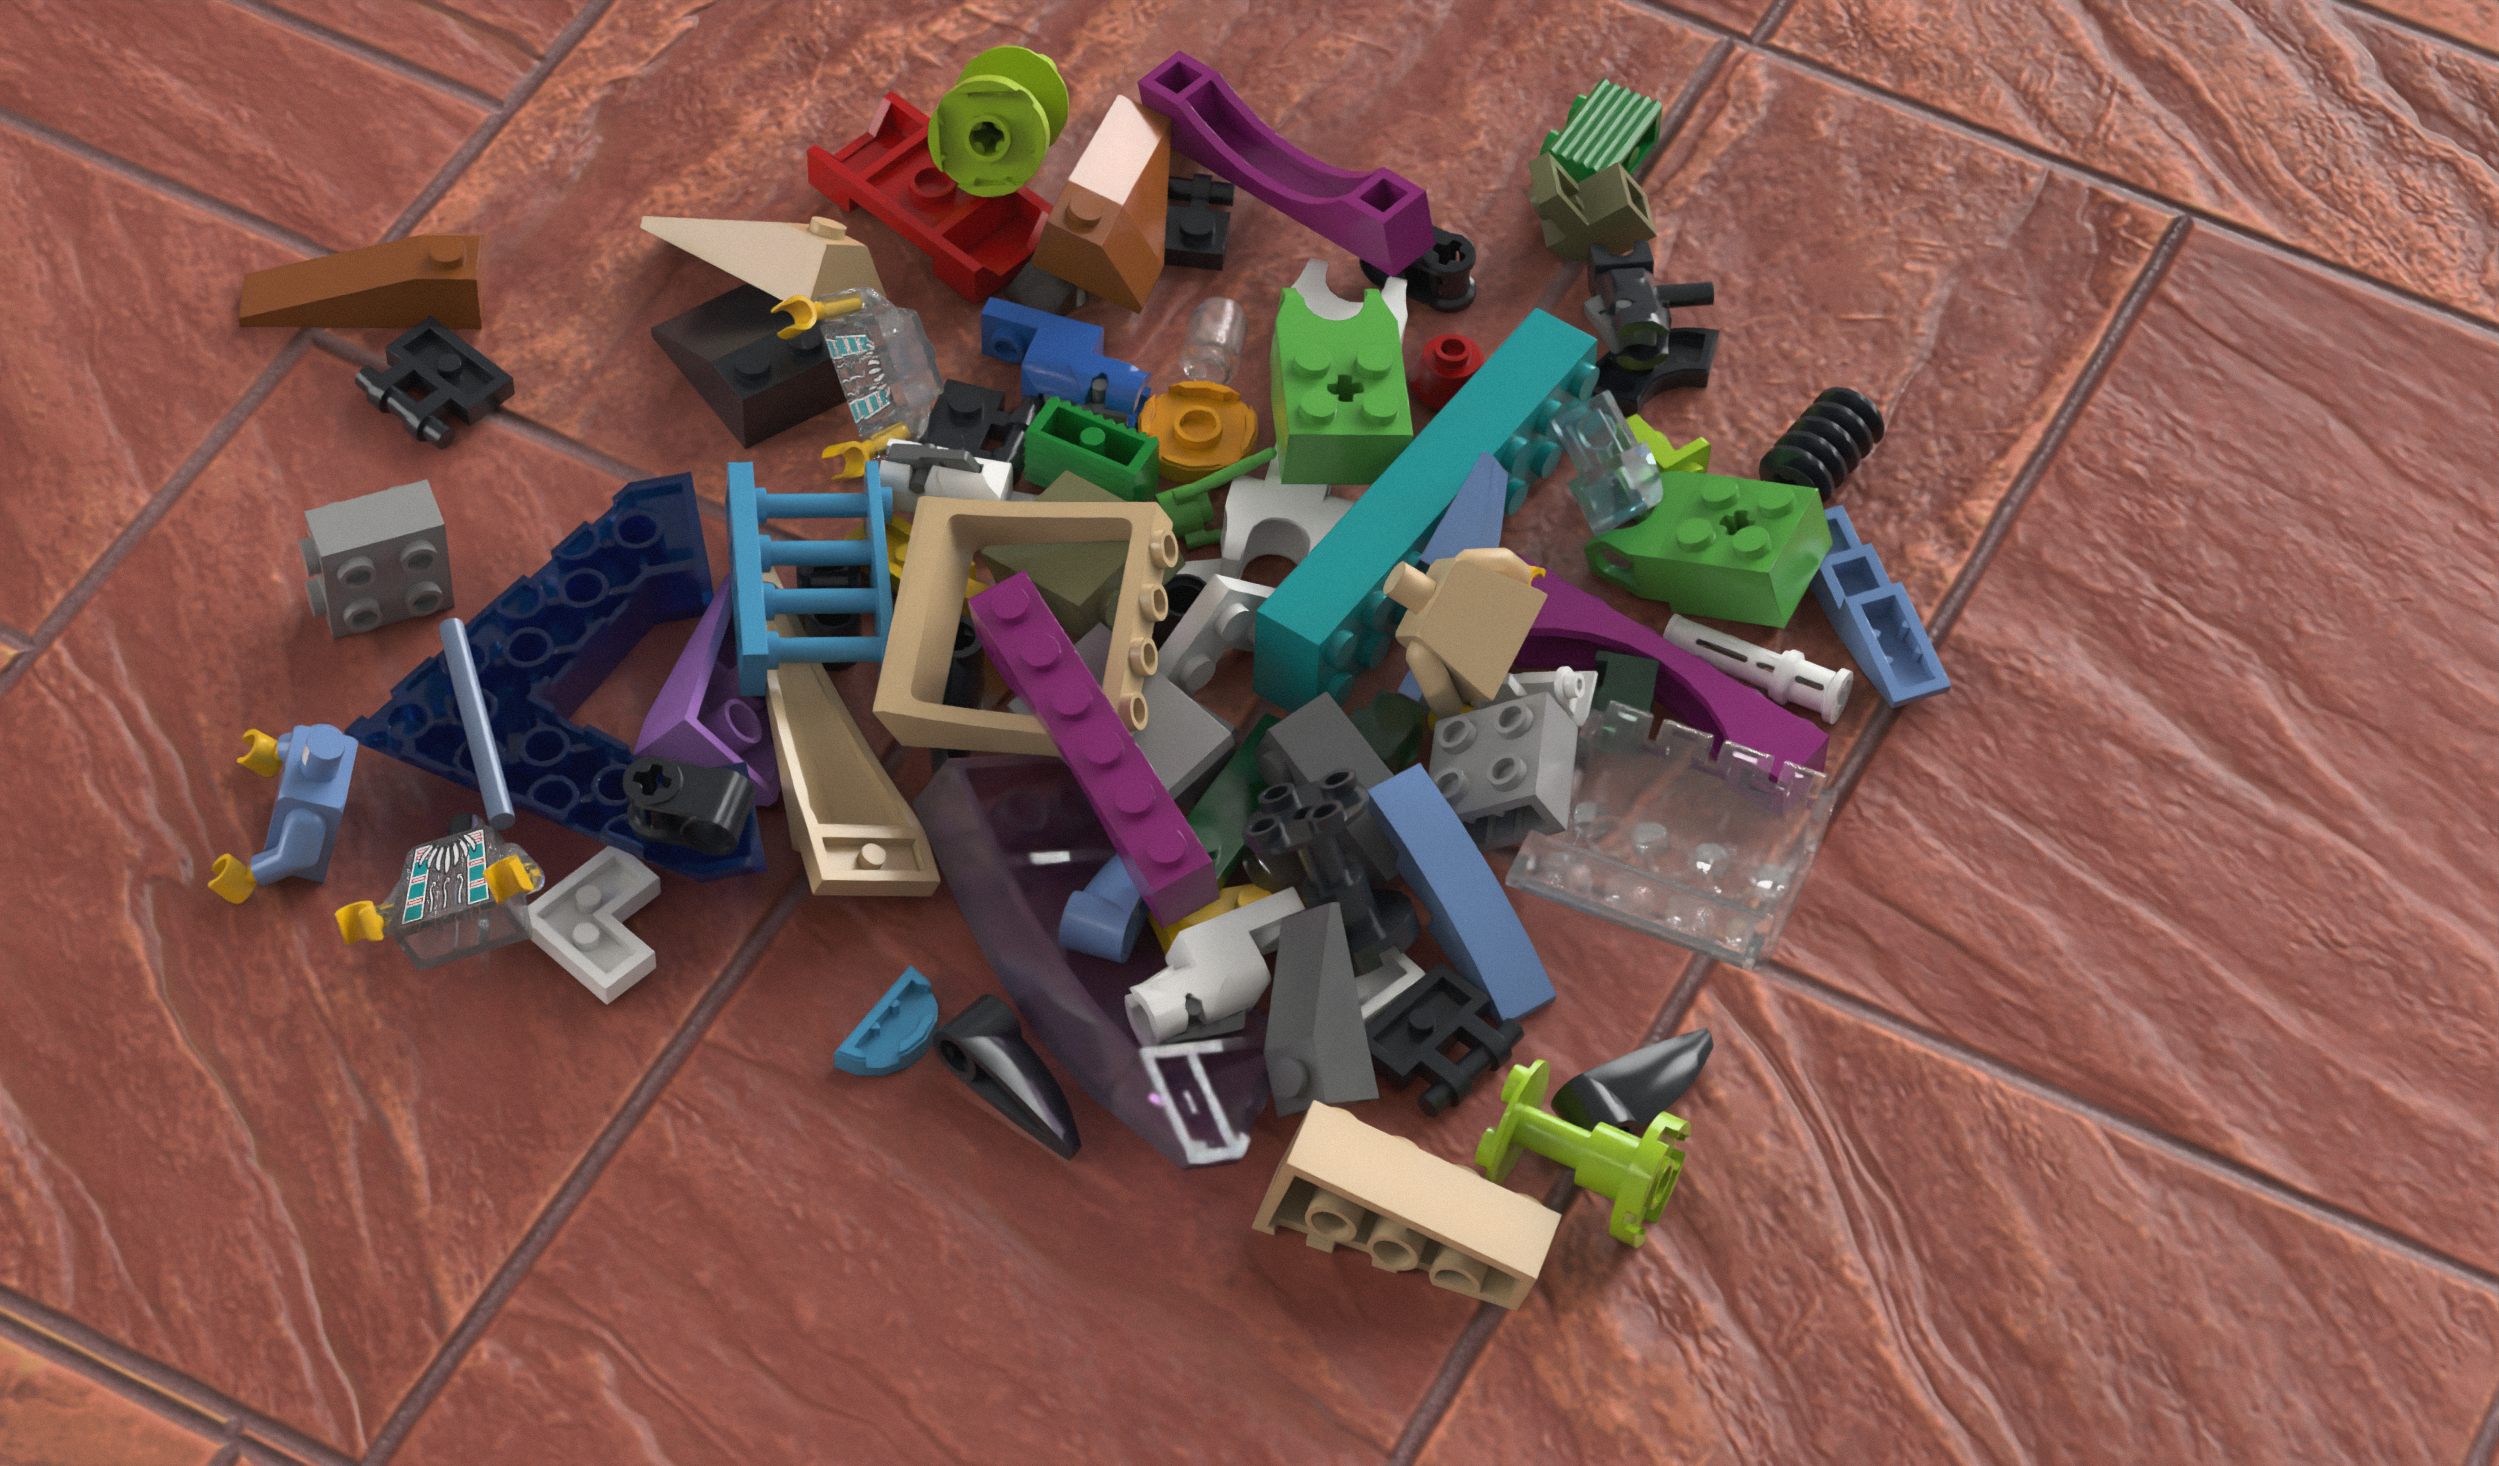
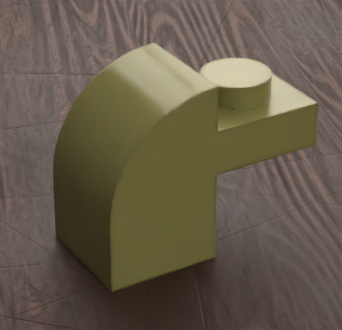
(1598, 209)

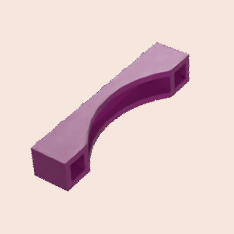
(1361, 211)
(1579, 624)
(1124, 790)

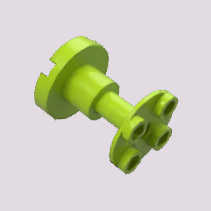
(999, 120)
(1606, 1161)

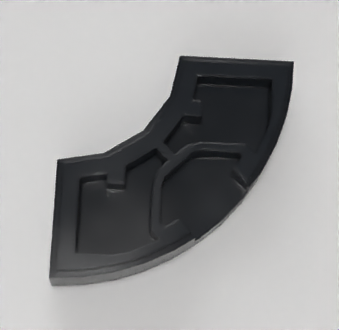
(1687, 364)

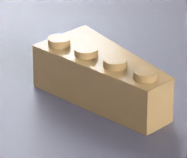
(1406, 1209)

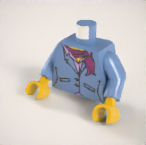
(304, 812)

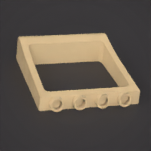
(932, 599)

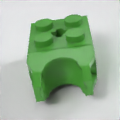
(1338, 393)
(1721, 548)

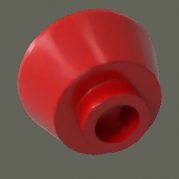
(1444, 368)

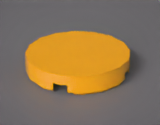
(1199, 429)

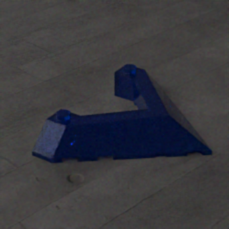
(543, 656)

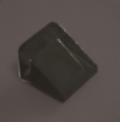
(1045, 291)

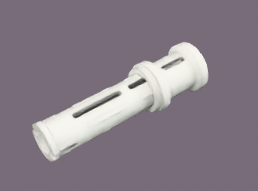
(1788, 674)

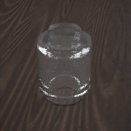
(1214, 341)

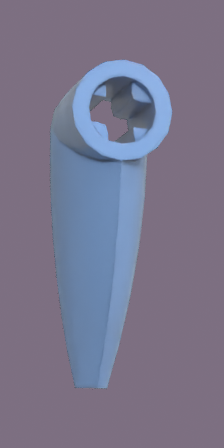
(1105, 915)

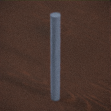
(476, 724)

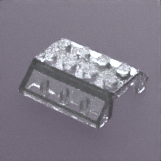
(1680, 840)

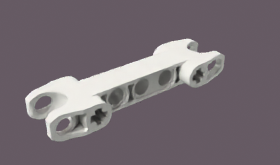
(1293, 518)

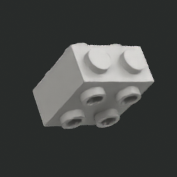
(377, 559)
(1507, 769)

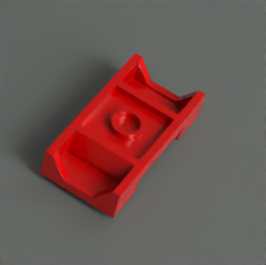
(891, 174)

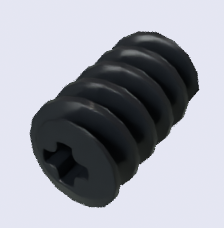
(1825, 442)

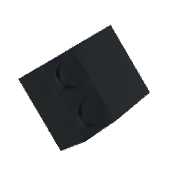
(745, 369)

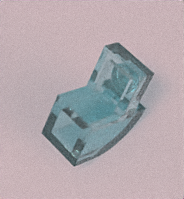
(1614, 469)

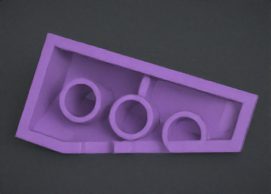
(700, 709)

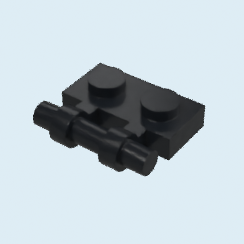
(1195, 233)
(444, 368)
(973, 415)
(1425, 1024)

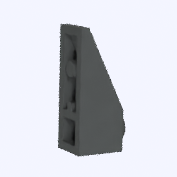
(1315, 1018)

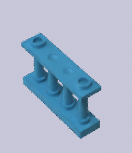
(759, 601)

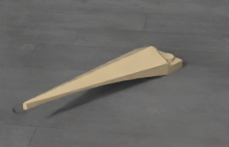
(836, 794)

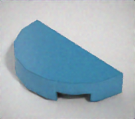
(894, 1031)

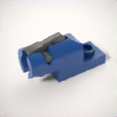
(1063, 361)

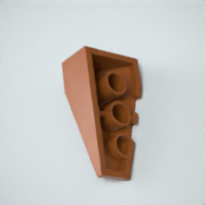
(1113, 209)
(376, 286)

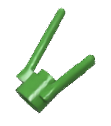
(1190, 505)

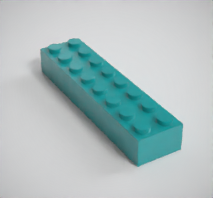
(1332, 609)

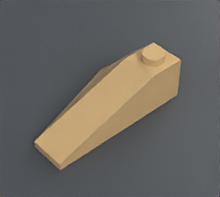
(775, 255)

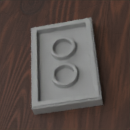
(1179, 734)

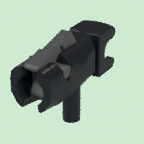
(1630, 306)

